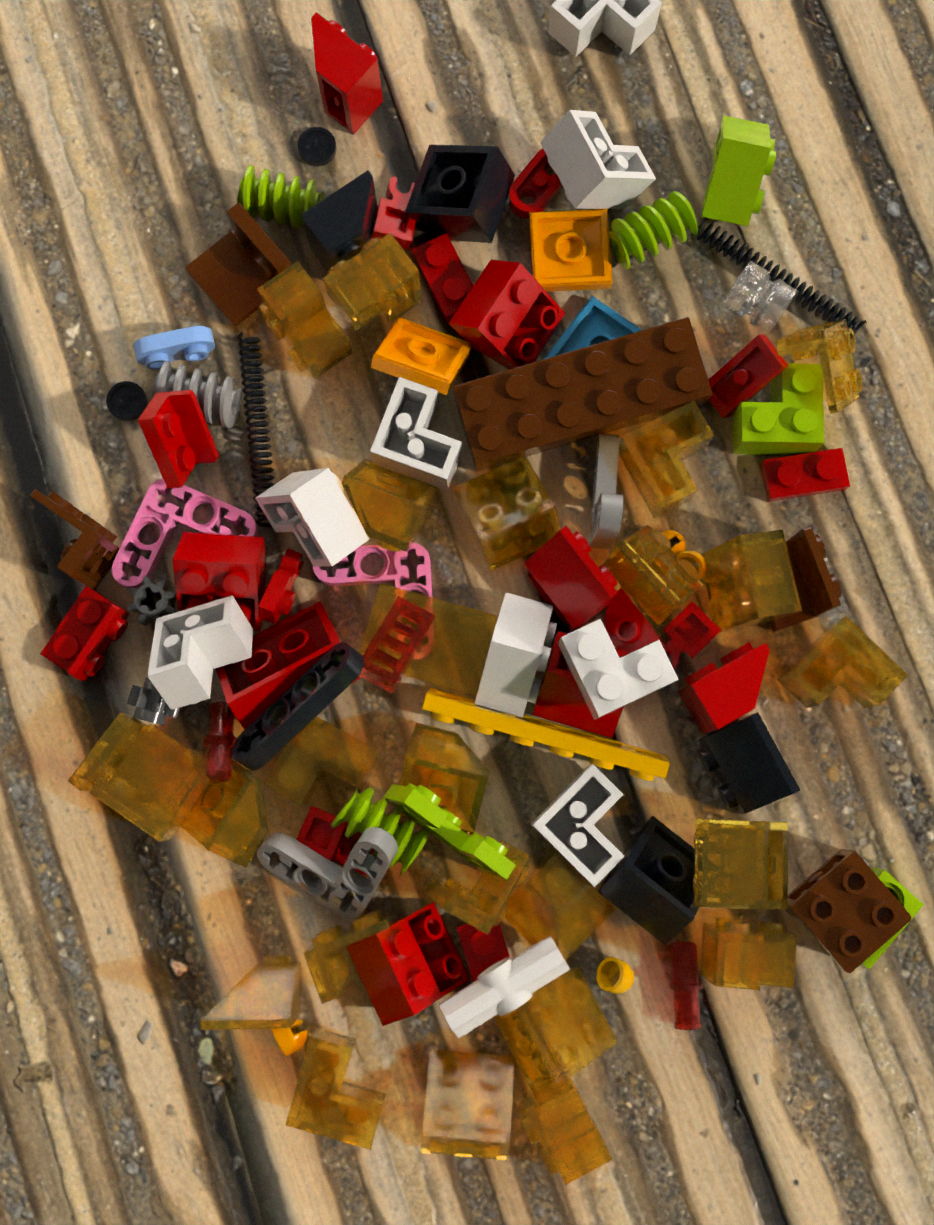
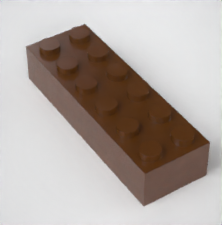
(581, 394)

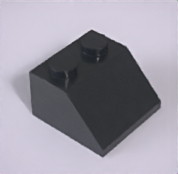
(461, 191)
(342, 221)
(746, 764)
(655, 881)

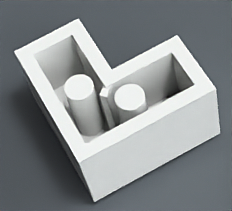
(623, 21)
(592, 167)
(408, 444)
(317, 513)
(192, 645)
(516, 655)
(610, 680)
(571, 821)

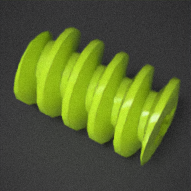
(276, 198)
(651, 226)
(363, 814)

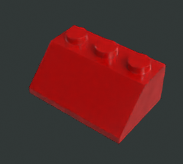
(277, 662)

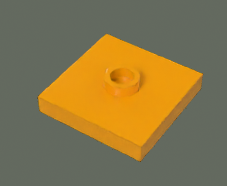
(571, 250)
(421, 355)

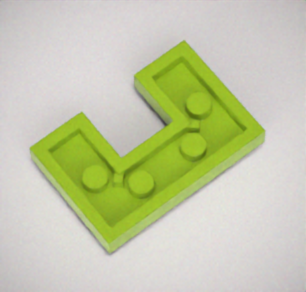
(423, 808)

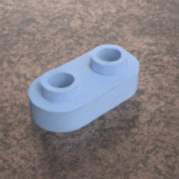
(185, 343)

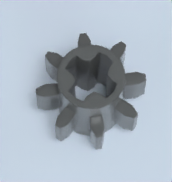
(144, 595)
(150, 704)

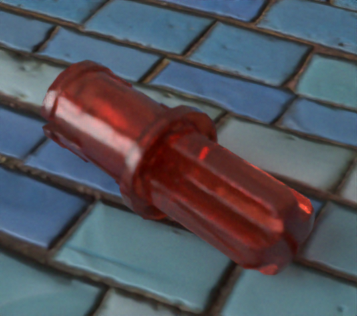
(219, 743)
(685, 985)

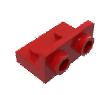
(177, 435)
(86, 634)

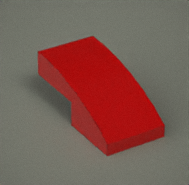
(325, 839)

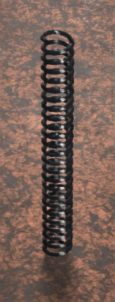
(773, 273)
(260, 416)

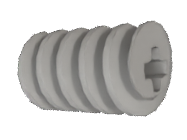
(215, 401)

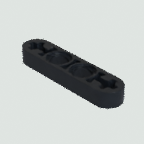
(268, 735)

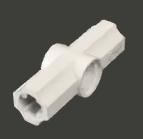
(504, 986)

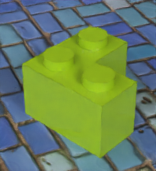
(739, 162)
(789, 422)

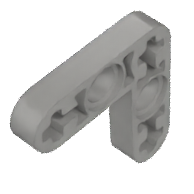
(606, 504)
(293, 859)

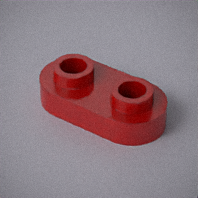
(536, 184)

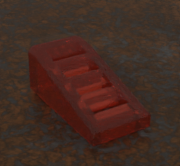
(380, 676)

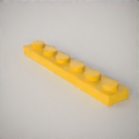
(561, 739)

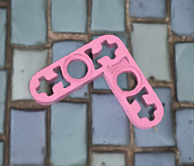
(167, 519)
(391, 573)

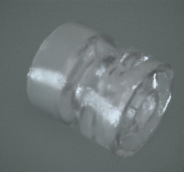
(759, 297)

